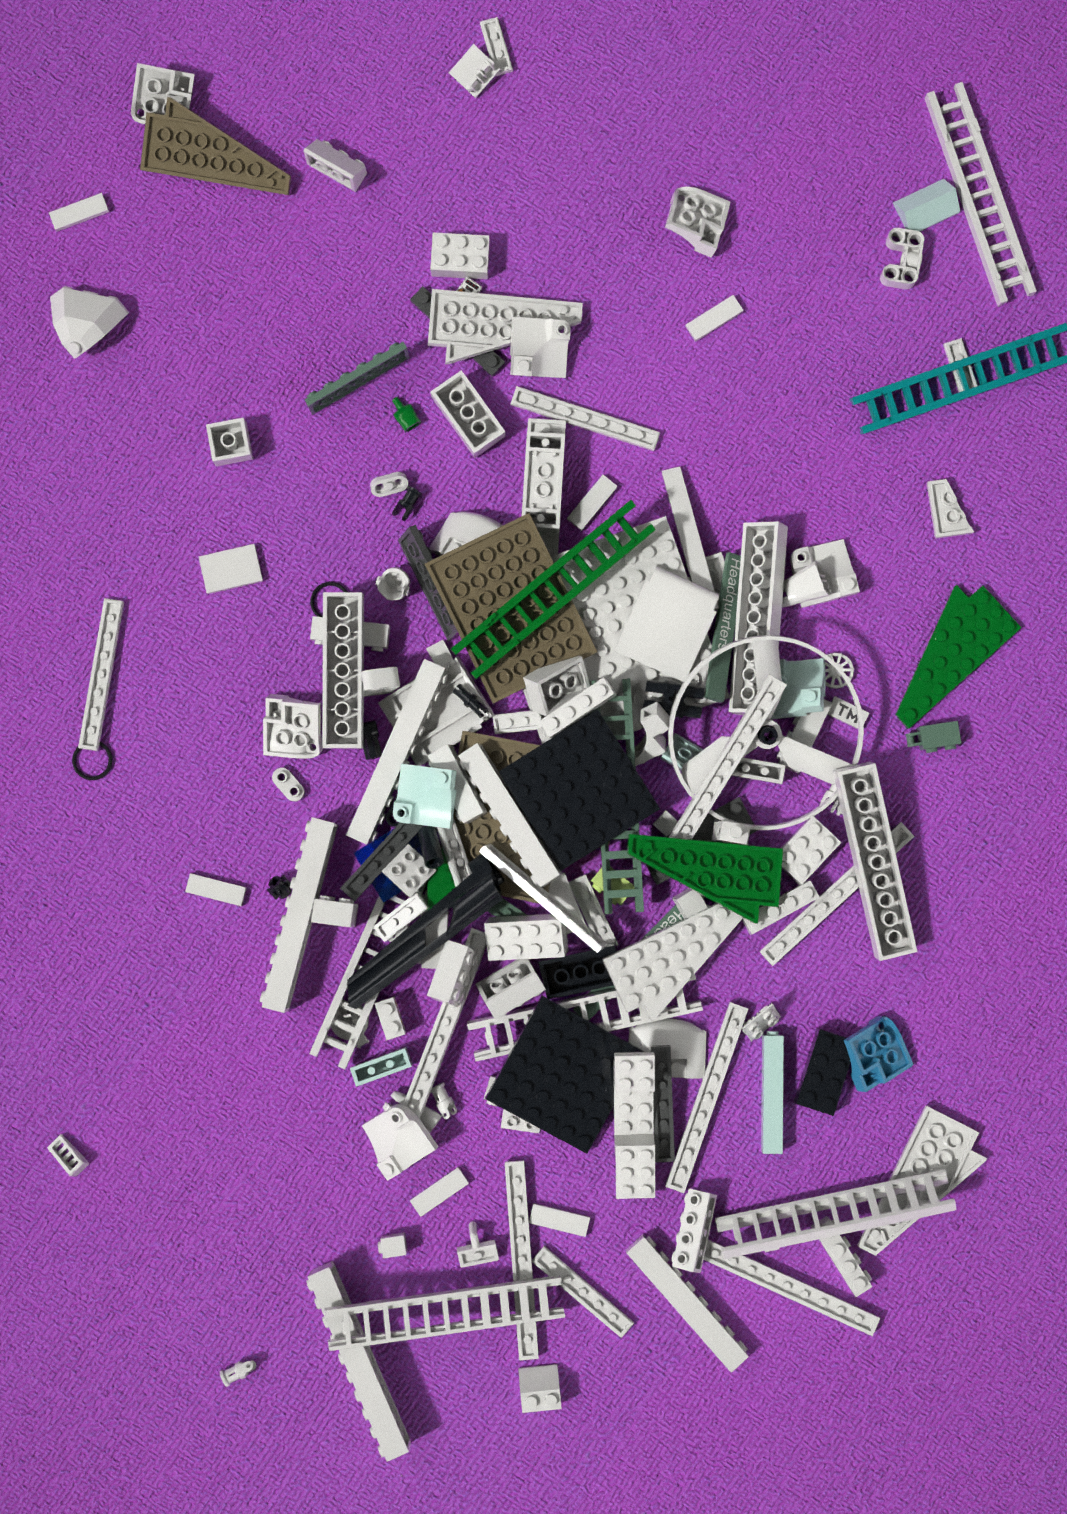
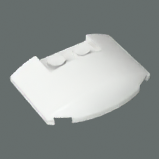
(461, 529)
(686, 1044)

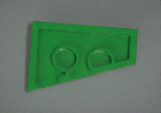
(439, 883)

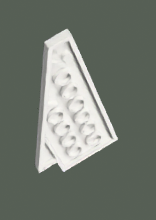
(662, 963)
(933, 1146)

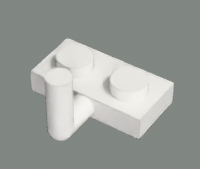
(477, 1252)

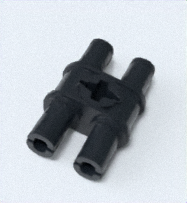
(667, 689)

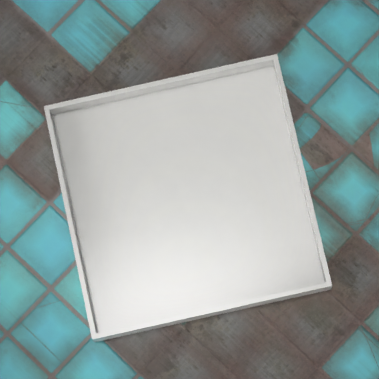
(606, 609)

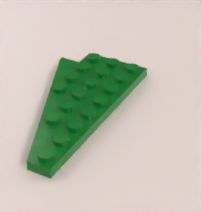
(961, 641)
(723, 872)

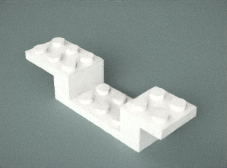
(544, 478)
(634, 1124)

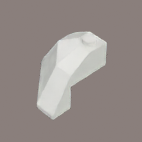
(84, 317)

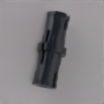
(470, 700)

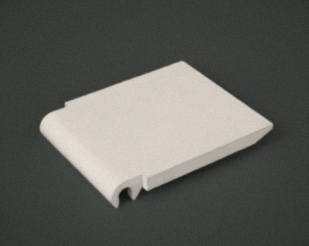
(668, 624)
(448, 713)

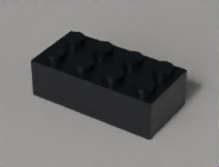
(576, 972)
(823, 1073)

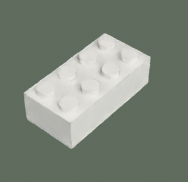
(468, 414)
(525, 937)

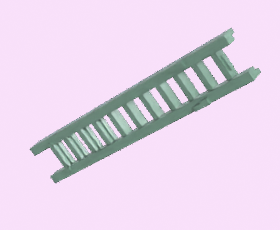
(606, 855)

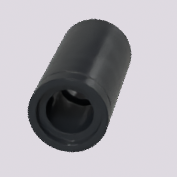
(430, 847)

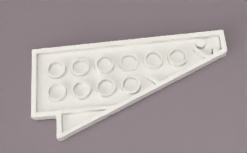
(483, 322)

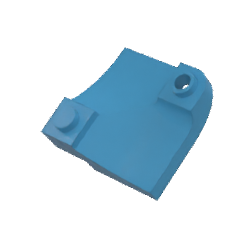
(877, 1054)

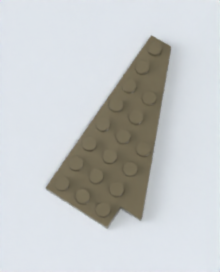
(195, 149)

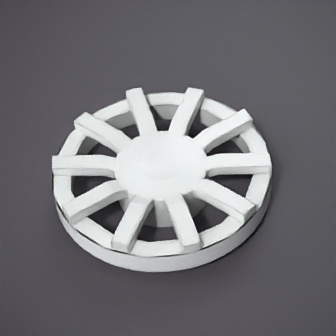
(833, 673)

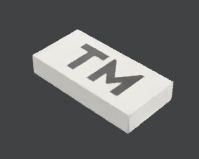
(845, 712)

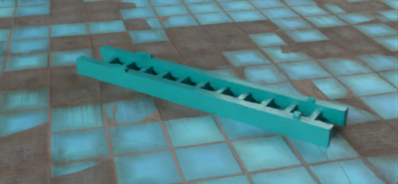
(958, 365)

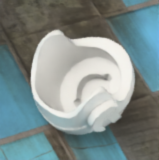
(393, 583)

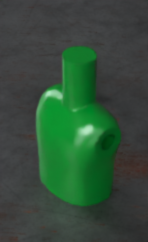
(405, 415)

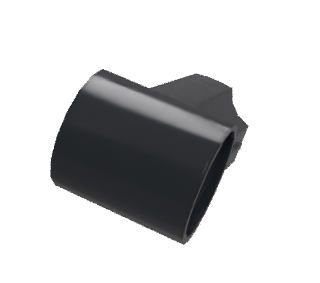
(370, 740)

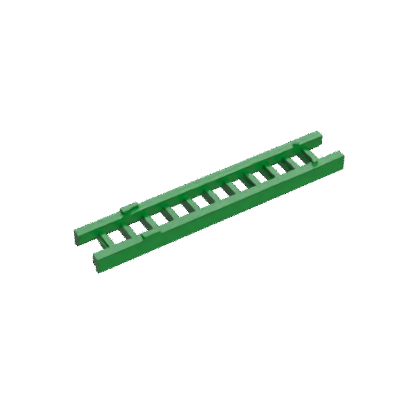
(573, 554)

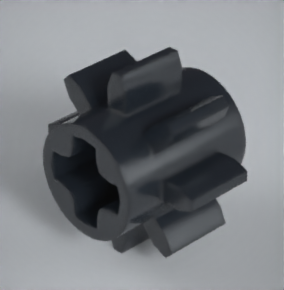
(279, 887)

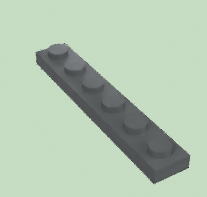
(488, 361)
(379, 859)
(663, 1105)

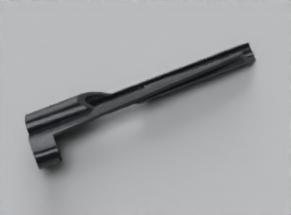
(469, 901)

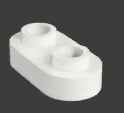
(389, 485)
(288, 784)

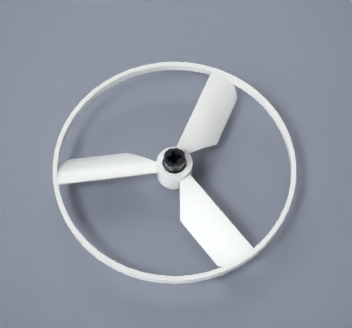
(770, 735)

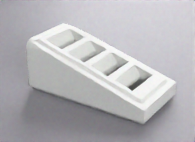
(78, 1157)

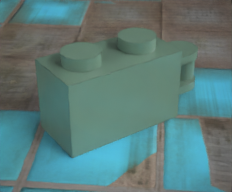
(935, 736)

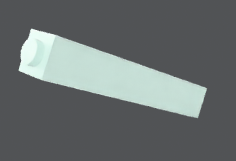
(772, 1093)

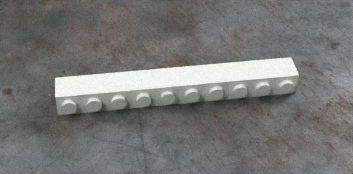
(396, 752)

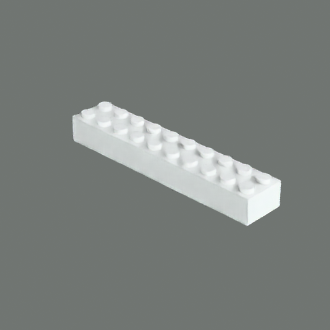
(757, 603)
(875, 861)
(297, 921)
(361, 1366)

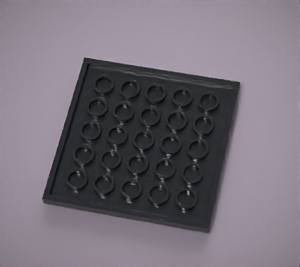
(579, 790)
(560, 1074)

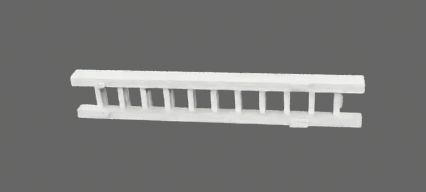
(973, 216)
(338, 998)
(609, 1025)
(831, 1201)
(447, 1328)

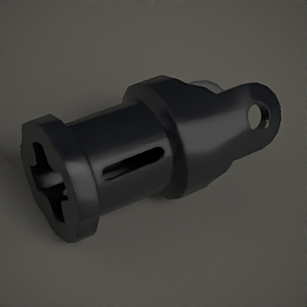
(407, 502)

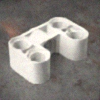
(910, 258)
(380, 681)

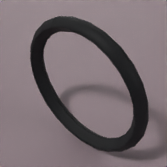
(317, 589)
(92, 777)

